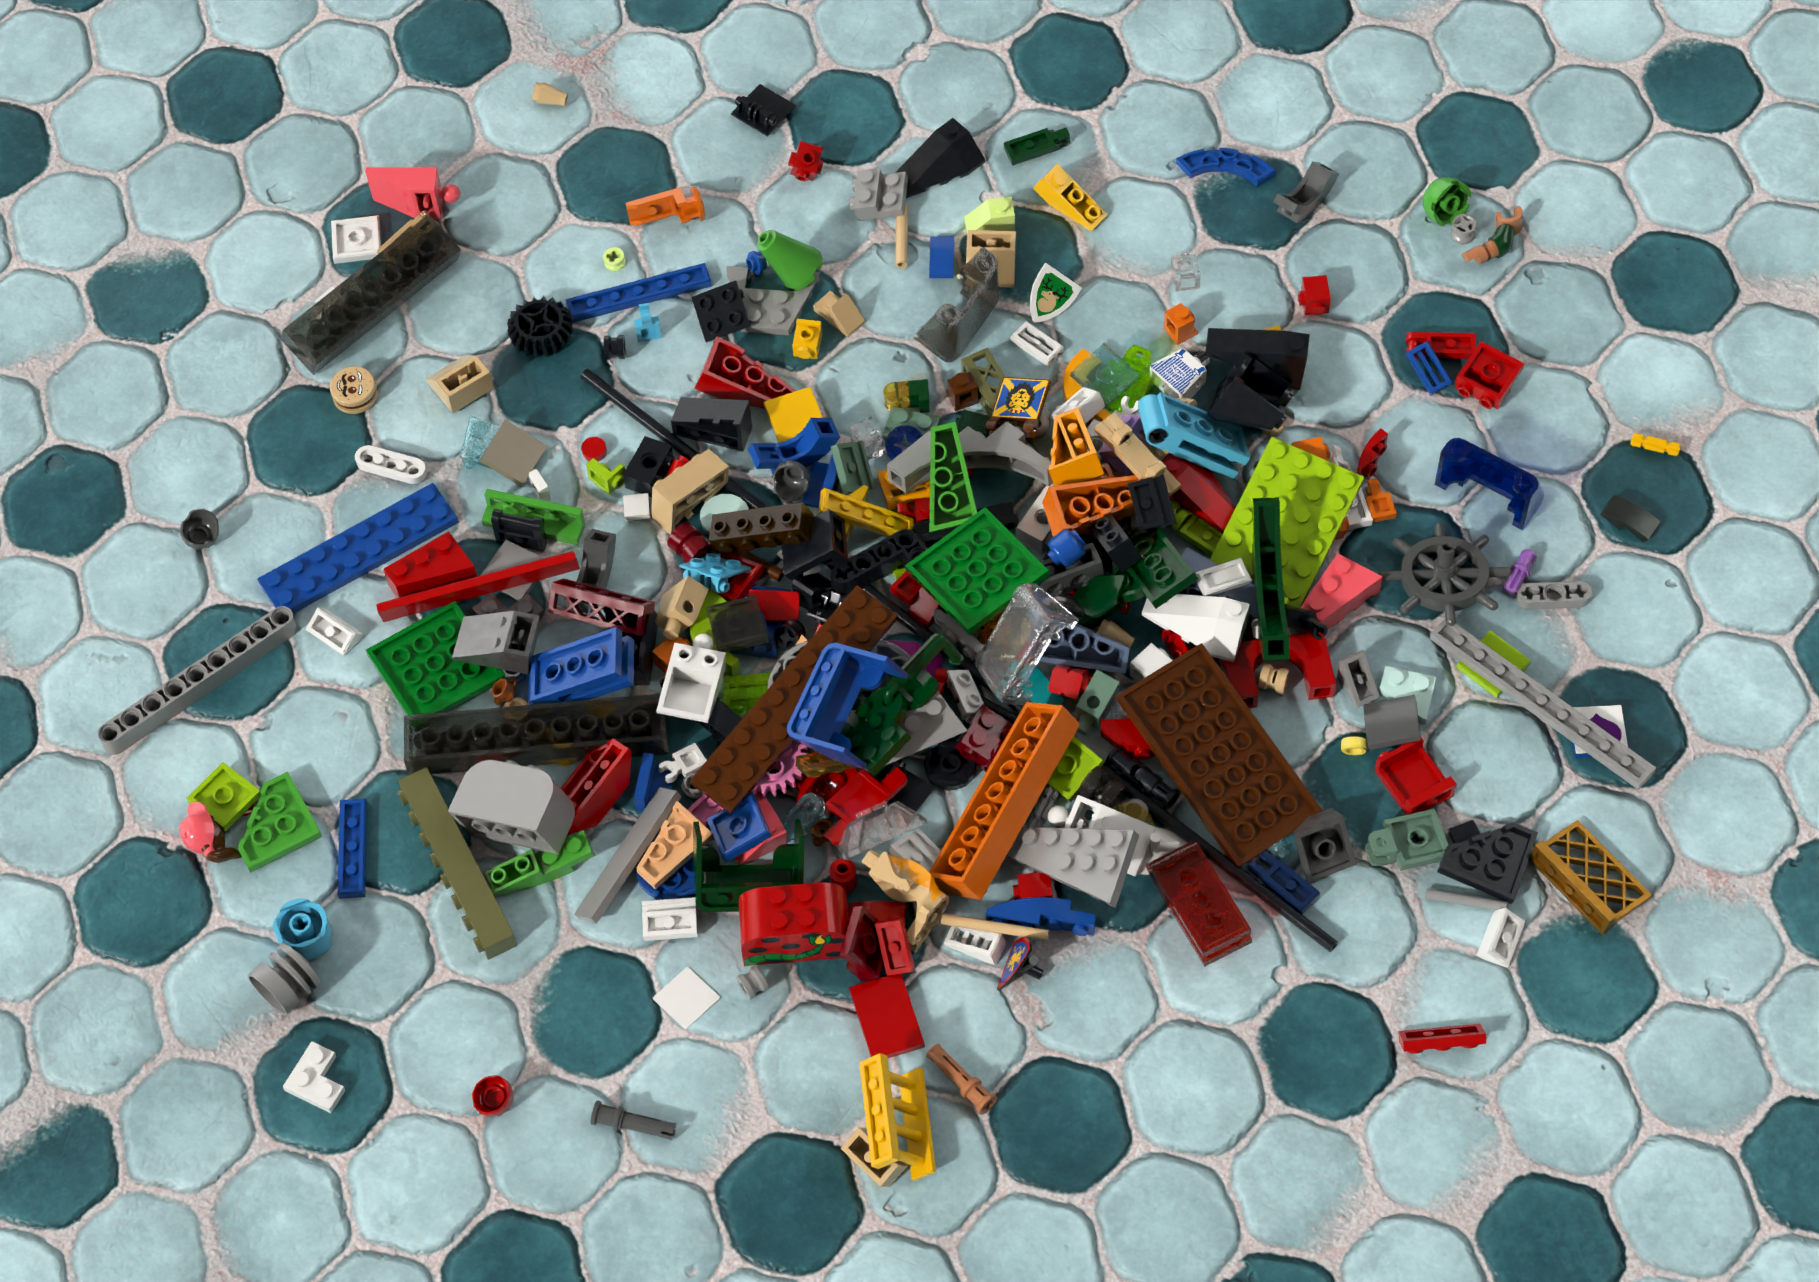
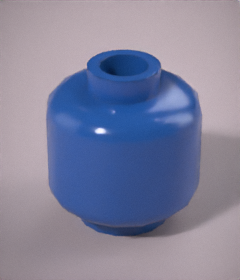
(1066, 547)

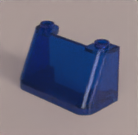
(1465, 461)

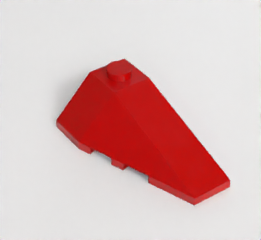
(737, 377)

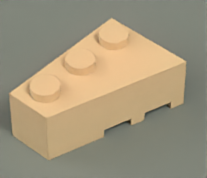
(686, 488)

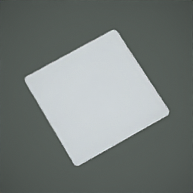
(686, 997)

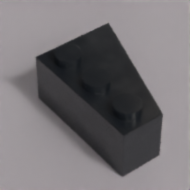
(713, 421)
(642, 644)

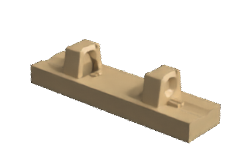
(1134, 452)

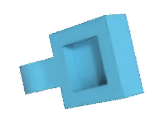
(647, 327)

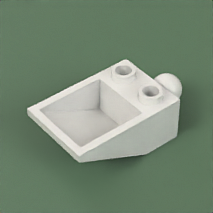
(692, 680)
(1104, 819)

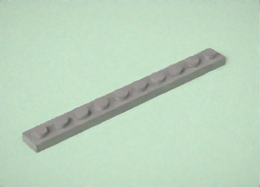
(1543, 704)

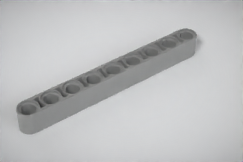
(192, 691)

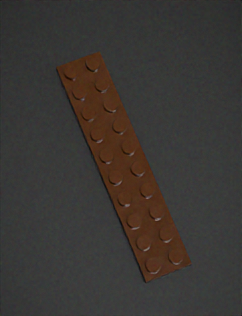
(762, 733)

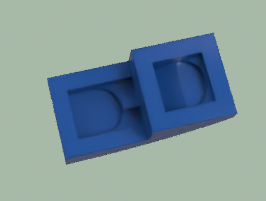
(941, 257)

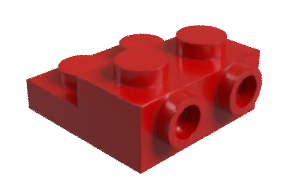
(1488, 376)

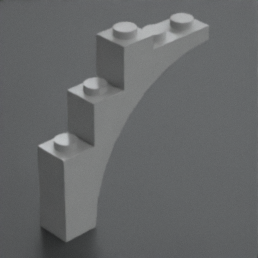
(1001, 450)

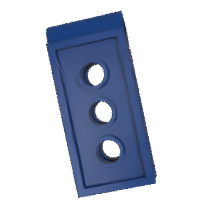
(582, 669)

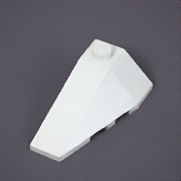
(1205, 620)

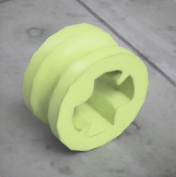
(619, 262)

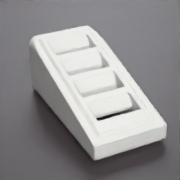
(990, 950)

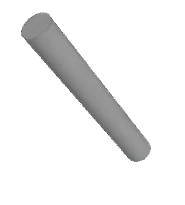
(1466, 900)

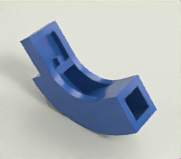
(805, 447)

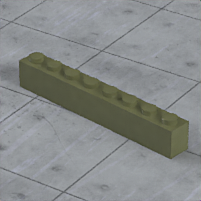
(457, 864)

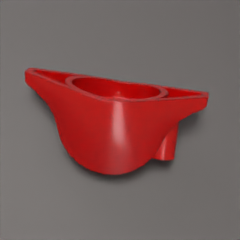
(825, 785)

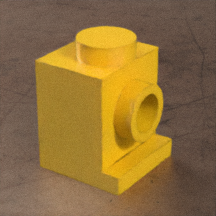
(807, 339)

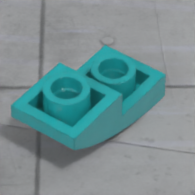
(1040, 689)

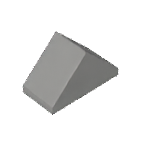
(1357, 679)

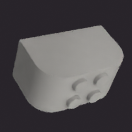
(513, 806)

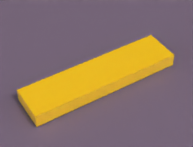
(863, 513)

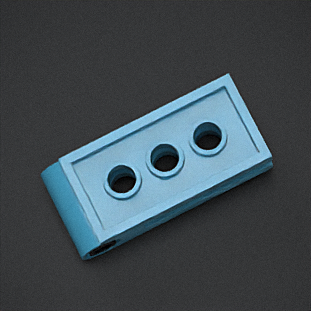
(1193, 434)

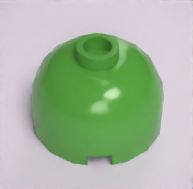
(1445, 200)

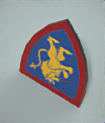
(1019, 960)

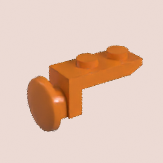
(666, 205)

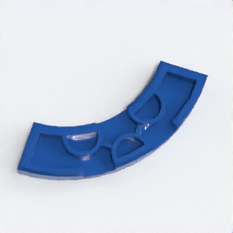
(1228, 161)

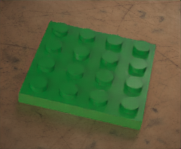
(976, 570)
(421, 667)

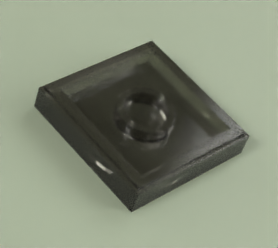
(737, 624)

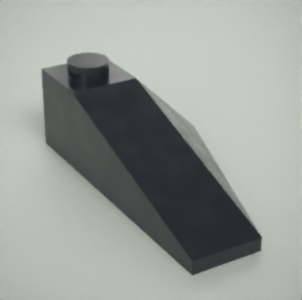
(943, 156)
(1279, 350)

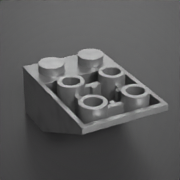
(498, 640)

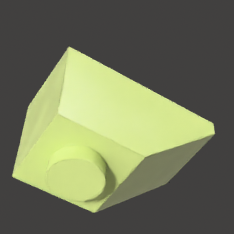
(992, 215)

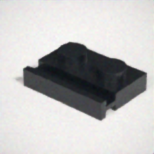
(1152, 503)

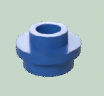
(756, 262)

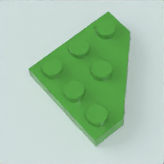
(277, 824)

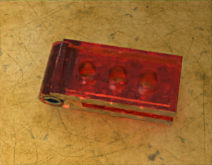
(1199, 902)

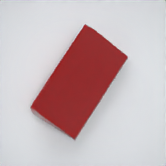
(778, 605)

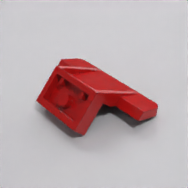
(858, 795)

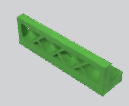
(557, 522)

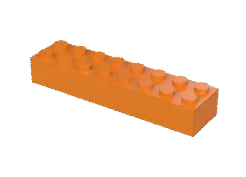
(1003, 800)

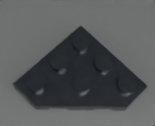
(1491, 860)

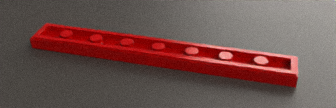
(478, 586)

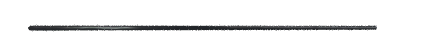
(925, 633)

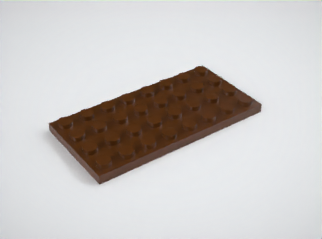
(1218, 755)

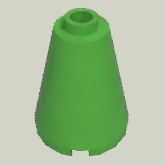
(790, 259)

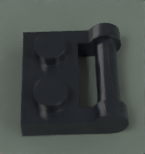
(519, 530)

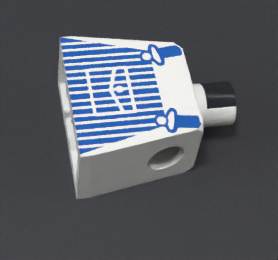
(1180, 373)

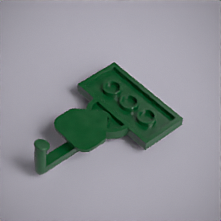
(1157, 576)
(876, 718)

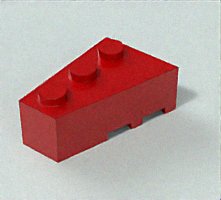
(430, 567)

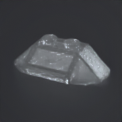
(878, 827)

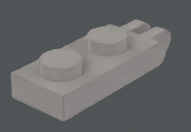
(957, 635)

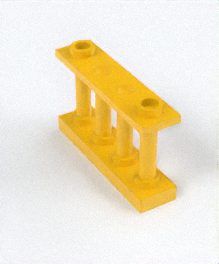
(880, 1117)

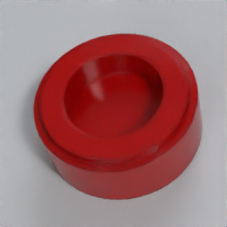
(594, 448)

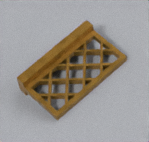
(1575, 886)

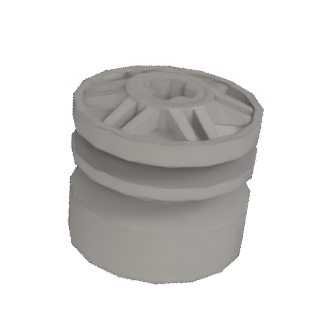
(289, 974)

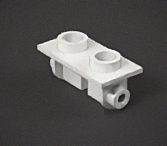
(965, 691)

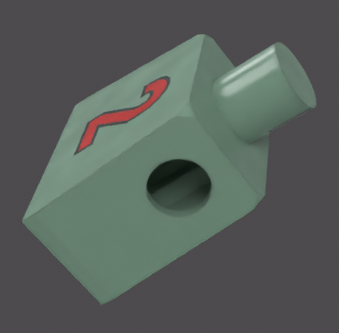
(1096, 701)

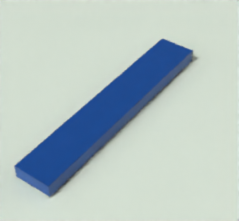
(638, 292)

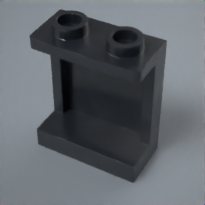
(826, 543)

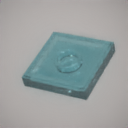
(1105, 373)

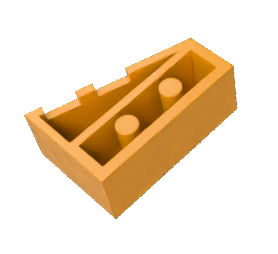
(1072, 451)

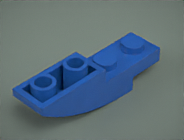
(1043, 911)

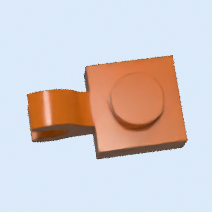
(1379, 503)

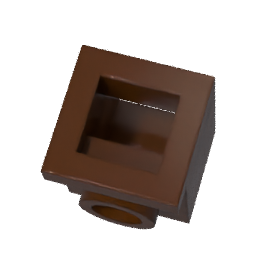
(959, 385)

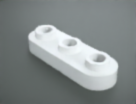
(383, 459)

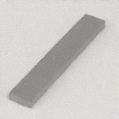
(627, 855)

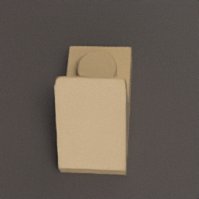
(840, 313)

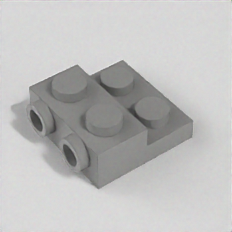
(878, 194)

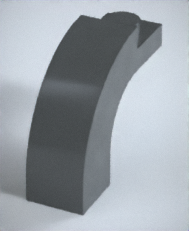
(1308, 194)
(596, 562)

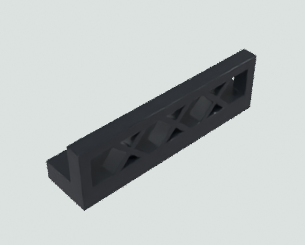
(1003, 512)

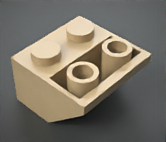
(1001, 245)
(461, 382)

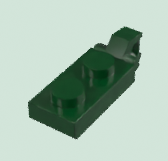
(1035, 144)

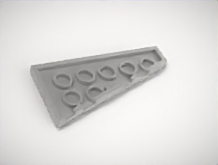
(1079, 858)

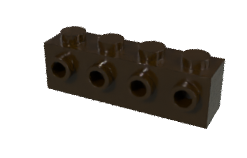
(761, 528)

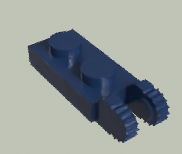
(1284, 882)

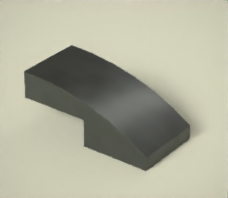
(1629, 515)

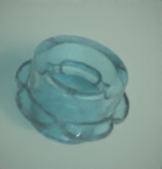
(1280, 849)

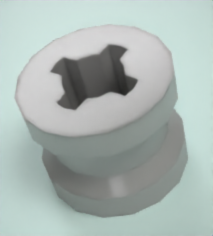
(1468, 226)
(752, 982)

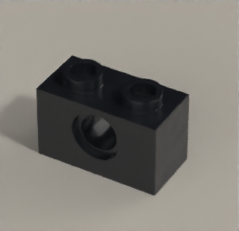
(653, 454)
(1115, 542)

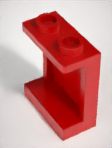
(1413, 778)

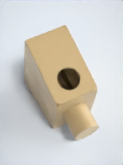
(680, 607)

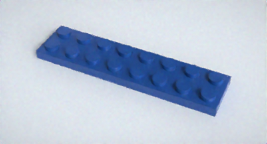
(358, 549)

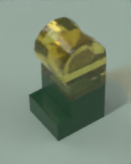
(907, 395)

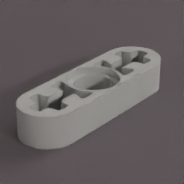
(1561, 587)

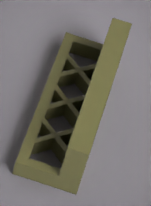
(985, 391)

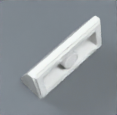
(1086, 400)
(333, 631)
(1501, 937)

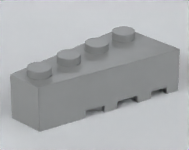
(928, 726)

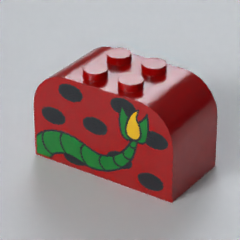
(792, 923)

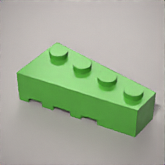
(949, 481)

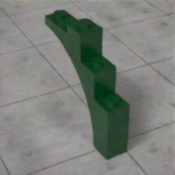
(1267, 570)

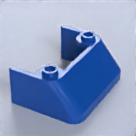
(831, 696)

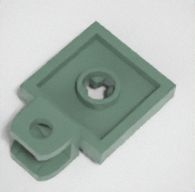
(1396, 844)

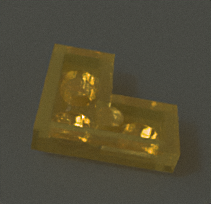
(816, 764)

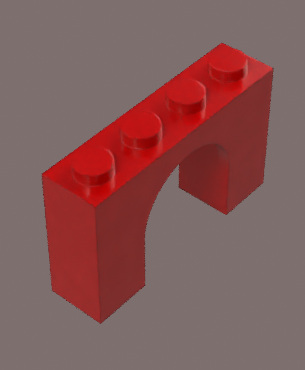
(1305, 652)

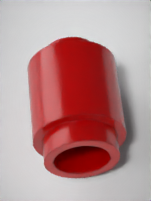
(844, 874)

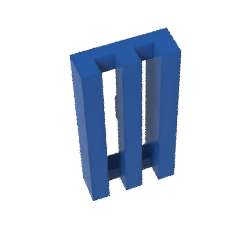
(1438, 386)

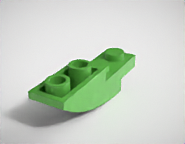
(540, 867)

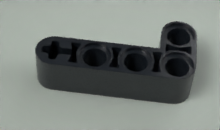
(850, 574)

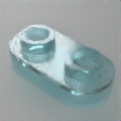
(804, 811)

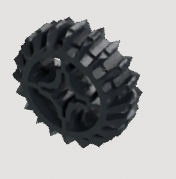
(543, 333)

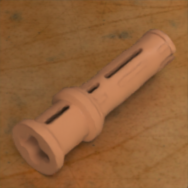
(969, 1086)

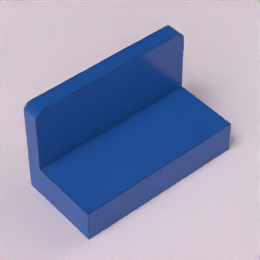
(821, 477)
(649, 781)

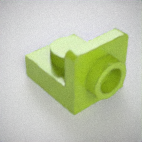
(604, 477)

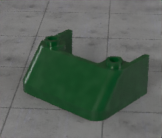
(722, 885)

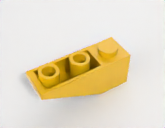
(1069, 198)

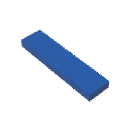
(352, 848)

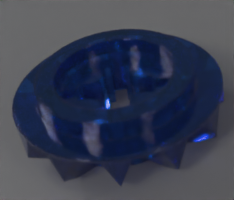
(896, 436)

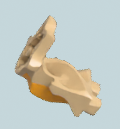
(909, 882)

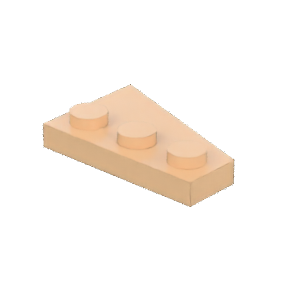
(671, 847)

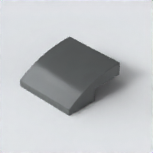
(1391, 722)

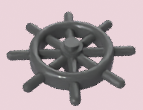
(1445, 574)

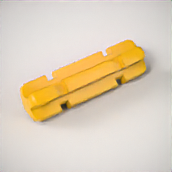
(1655, 444)

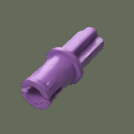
(1520, 571)

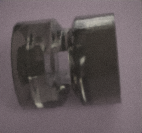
(1100, 787)

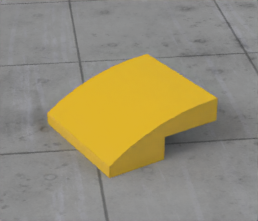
(791, 413)

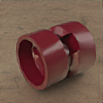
(688, 542)

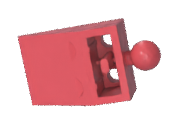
(410, 189)

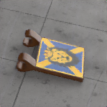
(1021, 402)

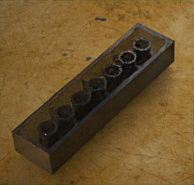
(370, 294)

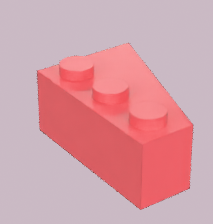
(1341, 590)

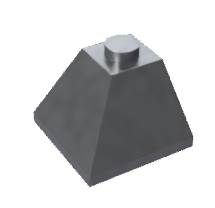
(1323, 845)

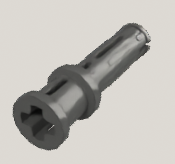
(619, 1119)

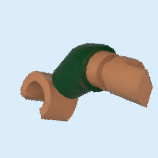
(1500, 242)

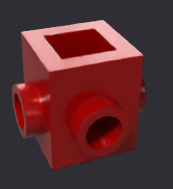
(806, 161)

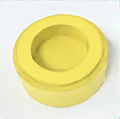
(1354, 745)

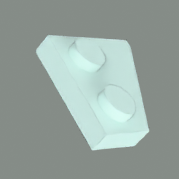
(1404, 683)

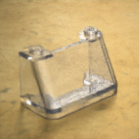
(1020, 641)

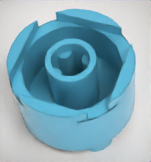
(304, 928)

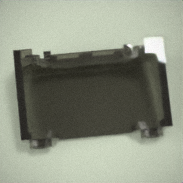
(951, 329)

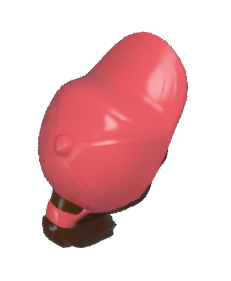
(204, 835)

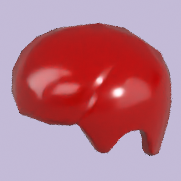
(492, 1096)

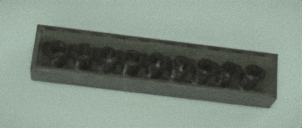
(533, 733)

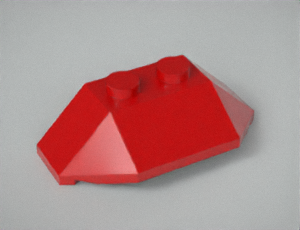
(598, 784)

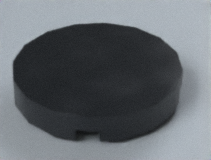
(947, 767)

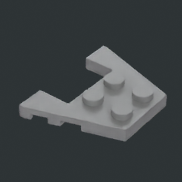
(771, 310)

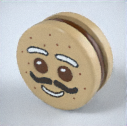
(353, 390)

